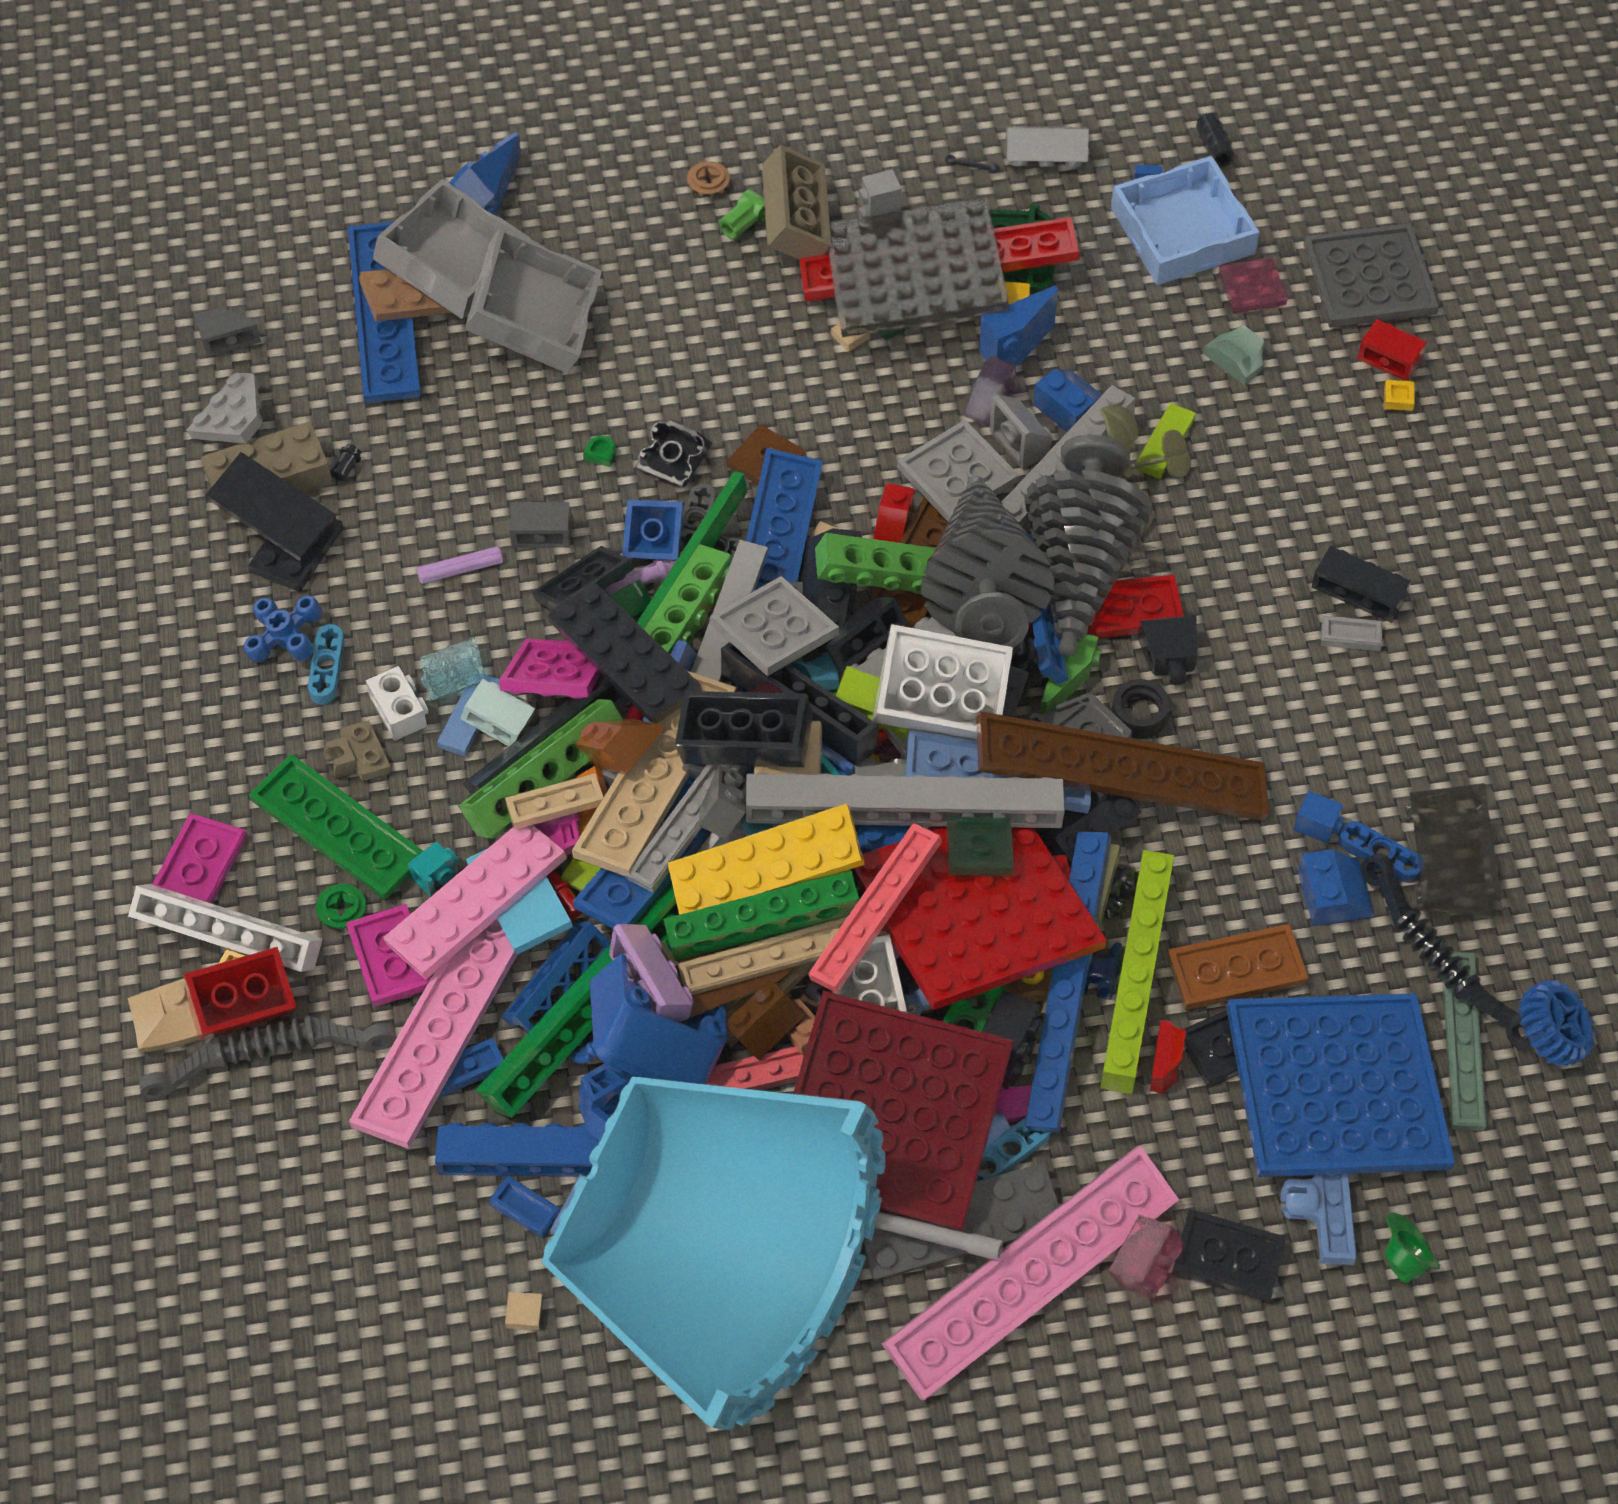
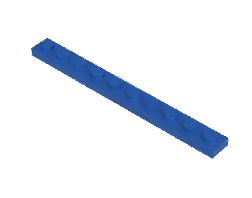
(1066, 995)

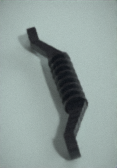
(1405, 919)

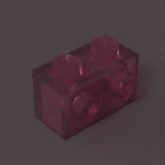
(1146, 1256)

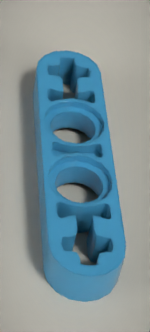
(1004, 1162)

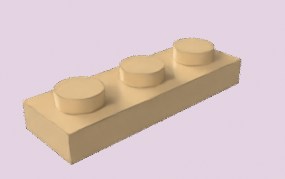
(554, 801)

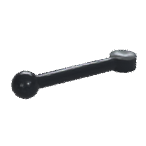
(951, 160)

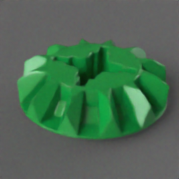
(330, 900)

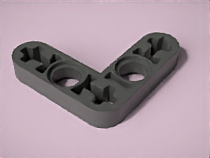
(693, 510)

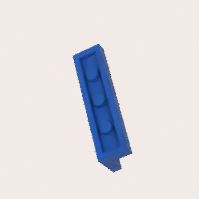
(552, 970)

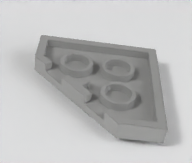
(231, 412)

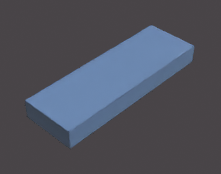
(458, 734)

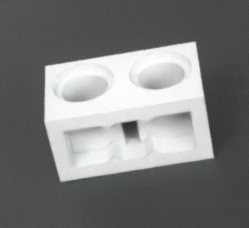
(393, 704)

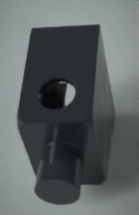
(1170, 646)

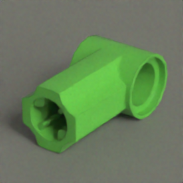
(749, 210)

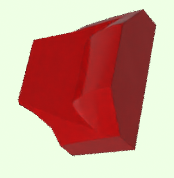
(1167, 1056)

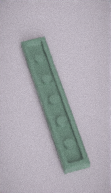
(1464, 1057)

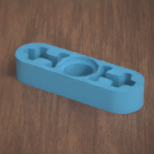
(322, 653)

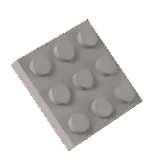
(948, 462)
(774, 625)

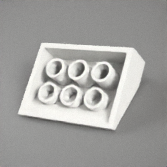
(940, 682)

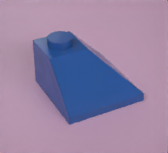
(653, 530)

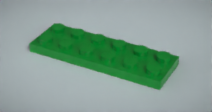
(336, 826)

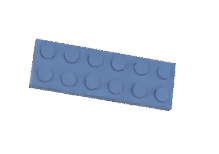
(955, 756)

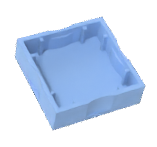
(1184, 220)

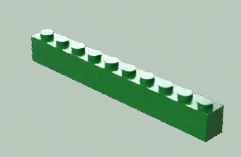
(560, 1028)

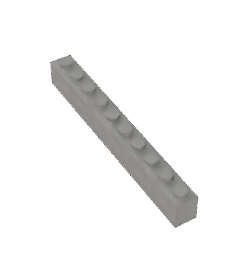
(905, 799)

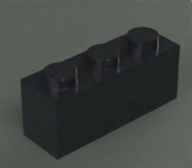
(1361, 584)

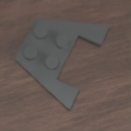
(1085, 714)

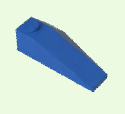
(490, 176)

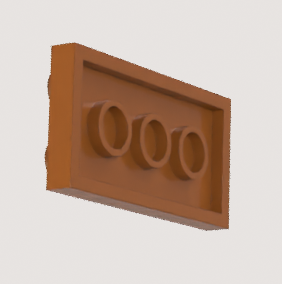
(1237, 966)

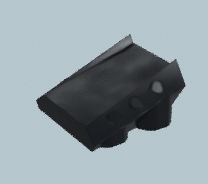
(673, 453)

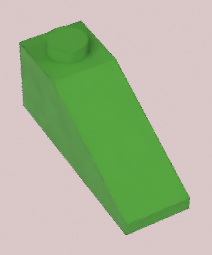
(1078, 672)

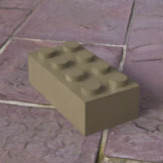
(796, 204)
(289, 453)

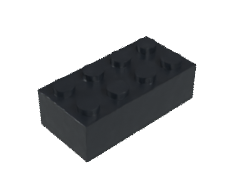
(744, 729)

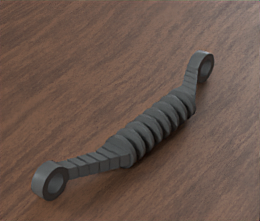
(216, 1051)

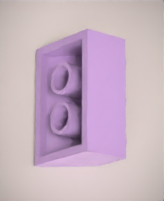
(651, 970)

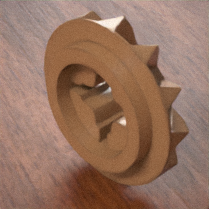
(716, 172)

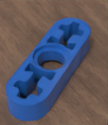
(1376, 839)

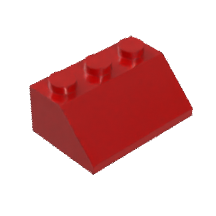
(238, 993)

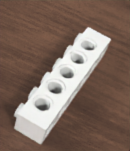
(223, 926)

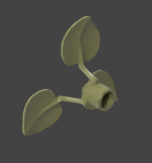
(1123, 428)

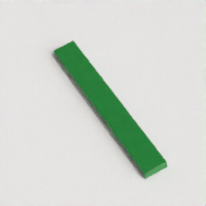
(706, 535)

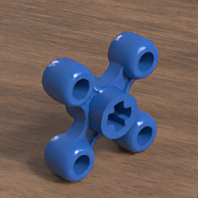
(282, 629)

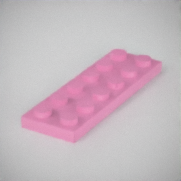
(474, 899)

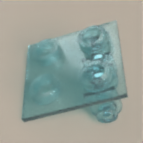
(452, 669)

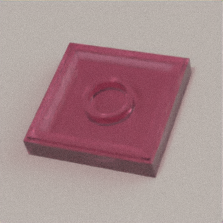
(1252, 285)

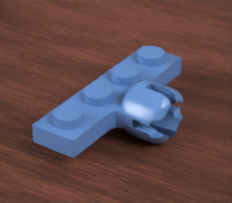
(1328, 1204)

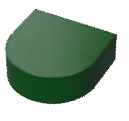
(600, 450)

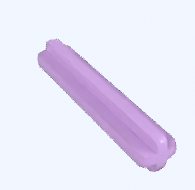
(459, 564)

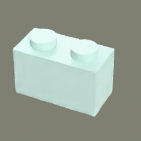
(497, 713)

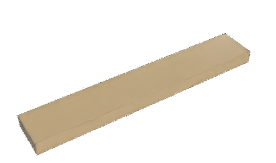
(758, 957)

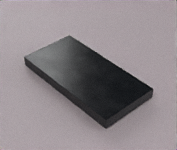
(270, 506)

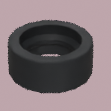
(1142, 689)

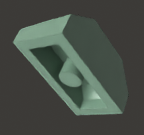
(1237, 353)

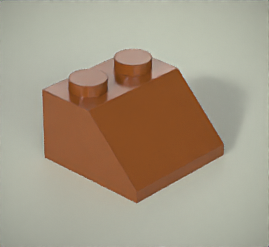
(617, 743)

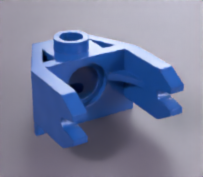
(600, 1096)

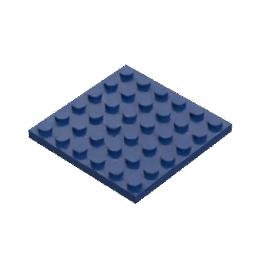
(1338, 1085)

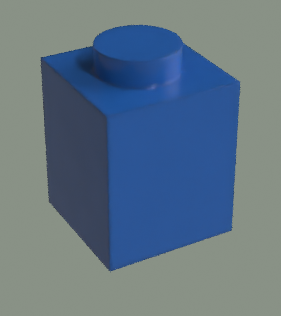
(1319, 817)

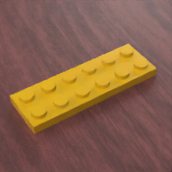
(768, 860)

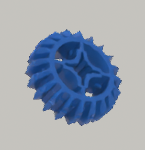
(1557, 1023)

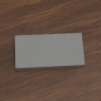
(1351, 633)

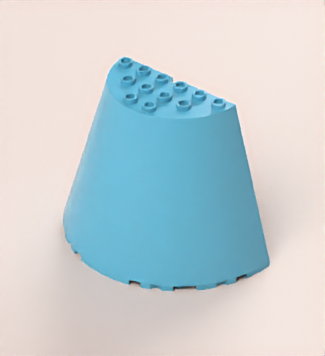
(722, 1234)

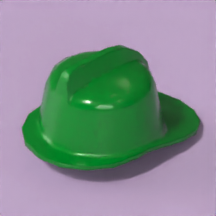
(1408, 1249)

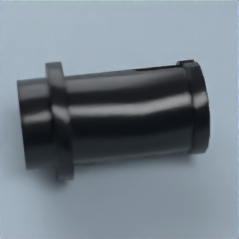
(349, 456)

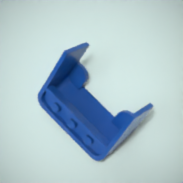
(646, 1043)

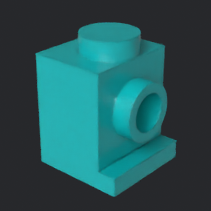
(433, 867)

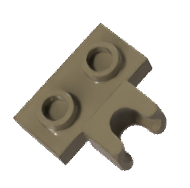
(358, 751)

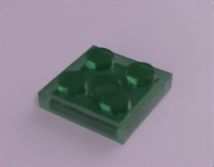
(979, 846)

